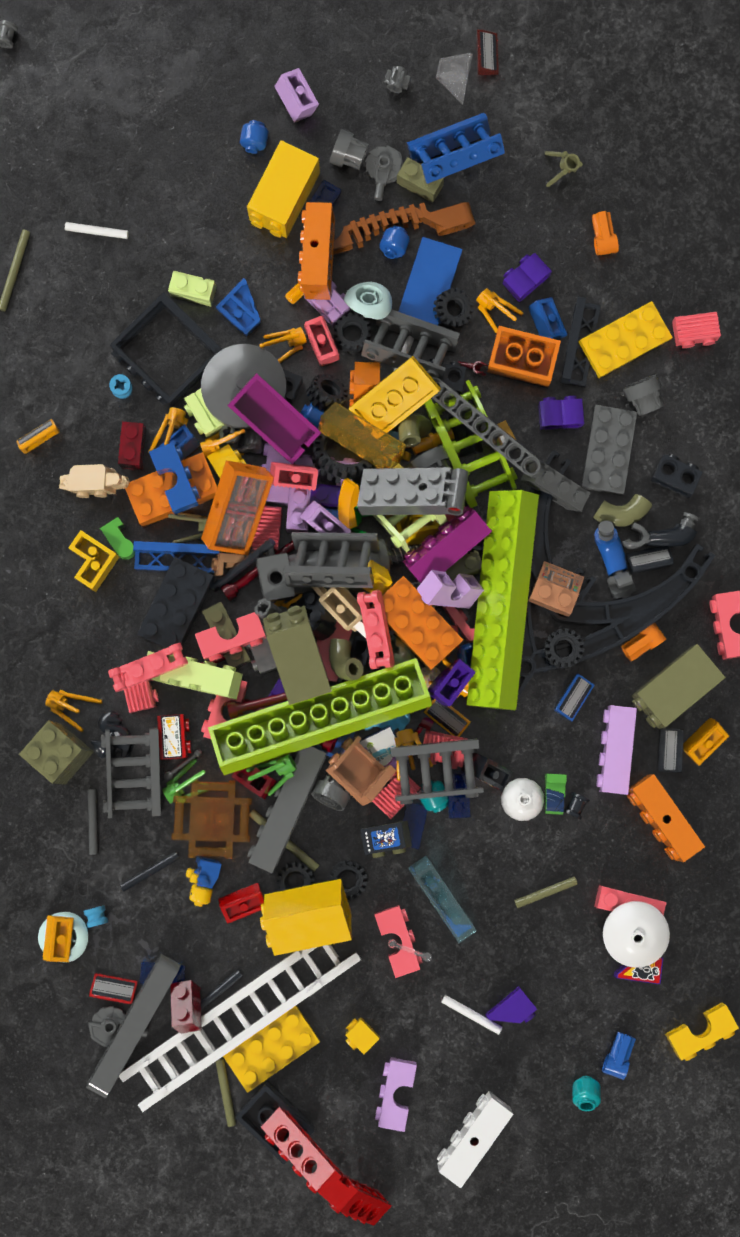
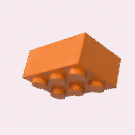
(523, 356)

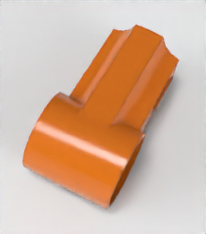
(605, 239)
(643, 641)

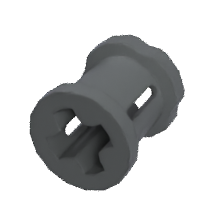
(6, 39)

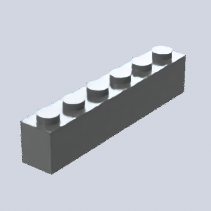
(286, 810)

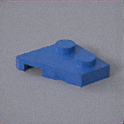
(240, 308)

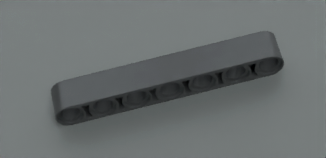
(492, 434)
(133, 1026)

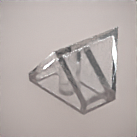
(454, 74)

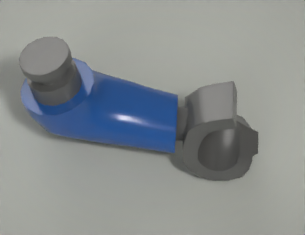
(614, 558)

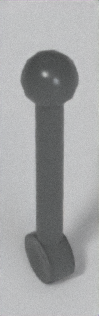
(169, 774)

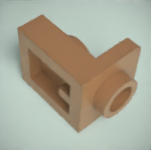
(229, 560)

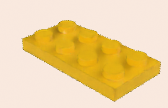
(625, 339)
(396, 396)
(271, 1049)

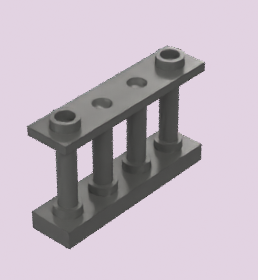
(419, 330)
(332, 576)
(445, 750)
(150, 782)

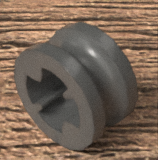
(225, 430)

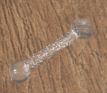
(426, 956)

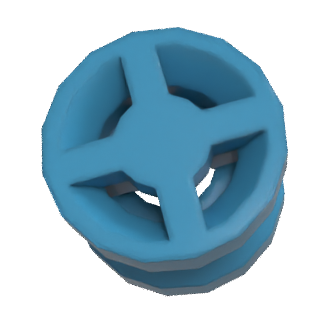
(124, 390)
(96, 916)

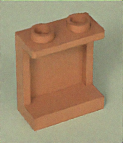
(359, 771)

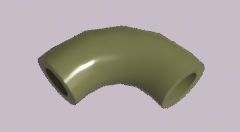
(413, 429)
(624, 515)
(341, 661)

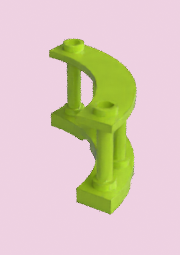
(452, 448)

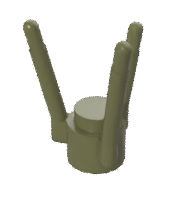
(568, 164)
(190, 517)

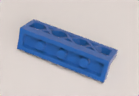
(170, 548)

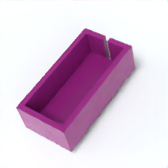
(273, 418)
(447, 544)

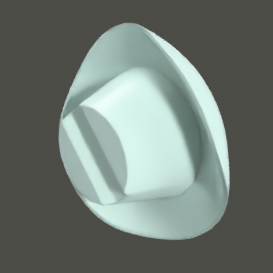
(369, 300)
(79, 935)

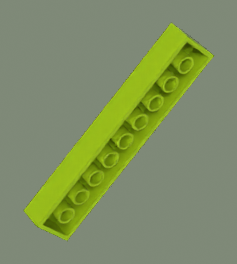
(504, 599)
(320, 719)

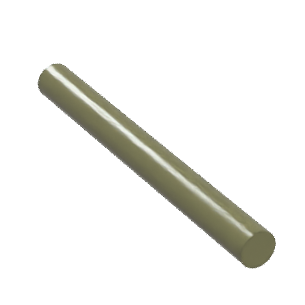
(14, 270)
(294, 849)

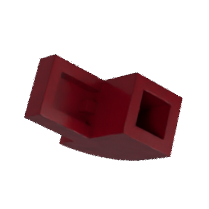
(259, 786)

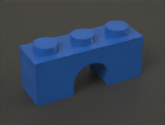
(182, 495)

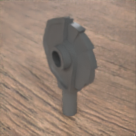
(383, 166)
(105, 1024)

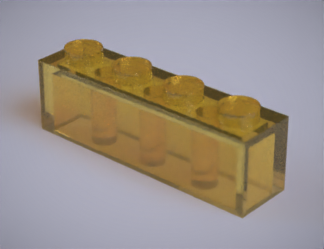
(361, 437)

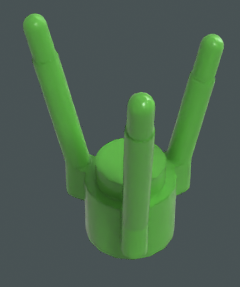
(283, 765)
(176, 789)

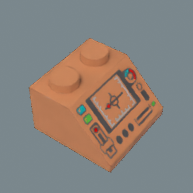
(556, 589)

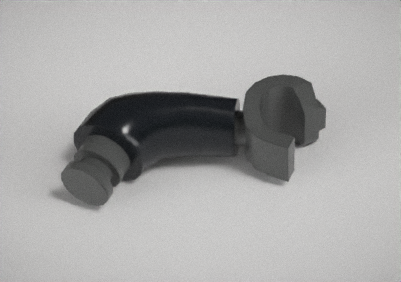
(677, 536)

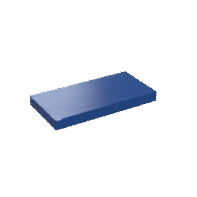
(429, 277)

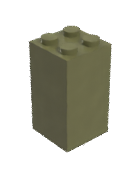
(296, 654)
(677, 687)
(56, 753)

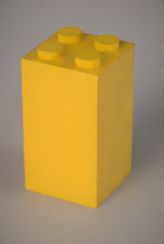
(283, 189)
(306, 917)

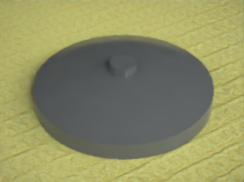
(228, 374)

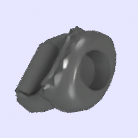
(252, 443)

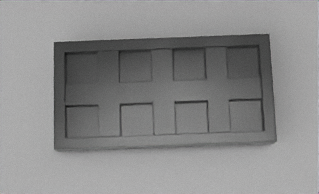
(609, 450)

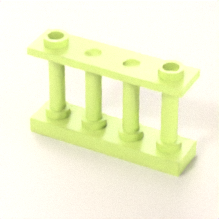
(399, 539)

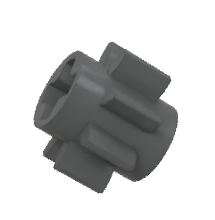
(397, 79)

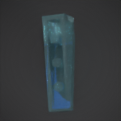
(442, 899)

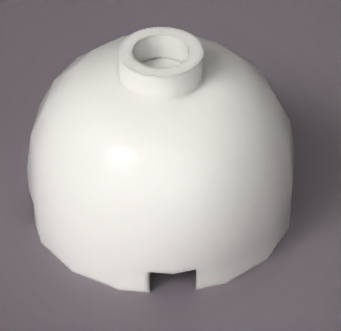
(522, 799)

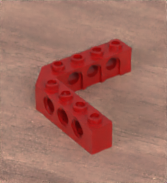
(339, 1190)

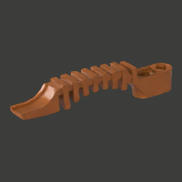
(444, 221)

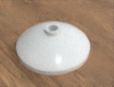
(632, 920)

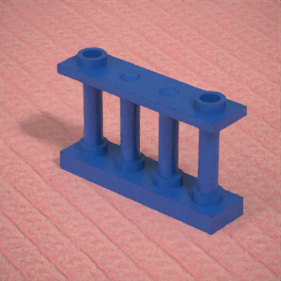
(452, 137)

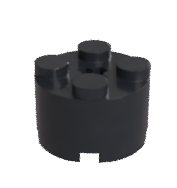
(321, 620)

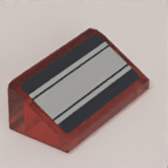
(487, 53)

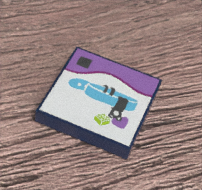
(379, 745)

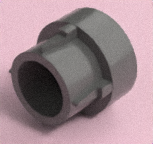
(348, 150)
(645, 394)
(433, 458)
(331, 793)

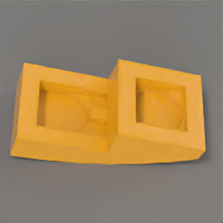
(347, 501)

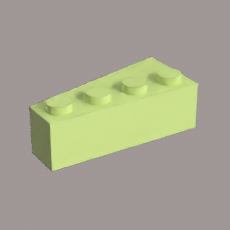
(203, 677)

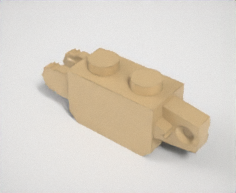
(93, 480)
(342, 607)

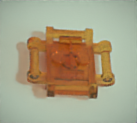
(211, 819)

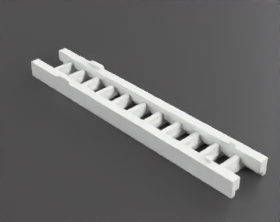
(232, 1042)

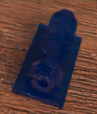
(458, 804)

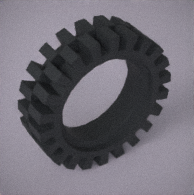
(334, 468)

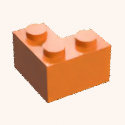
(363, 379)

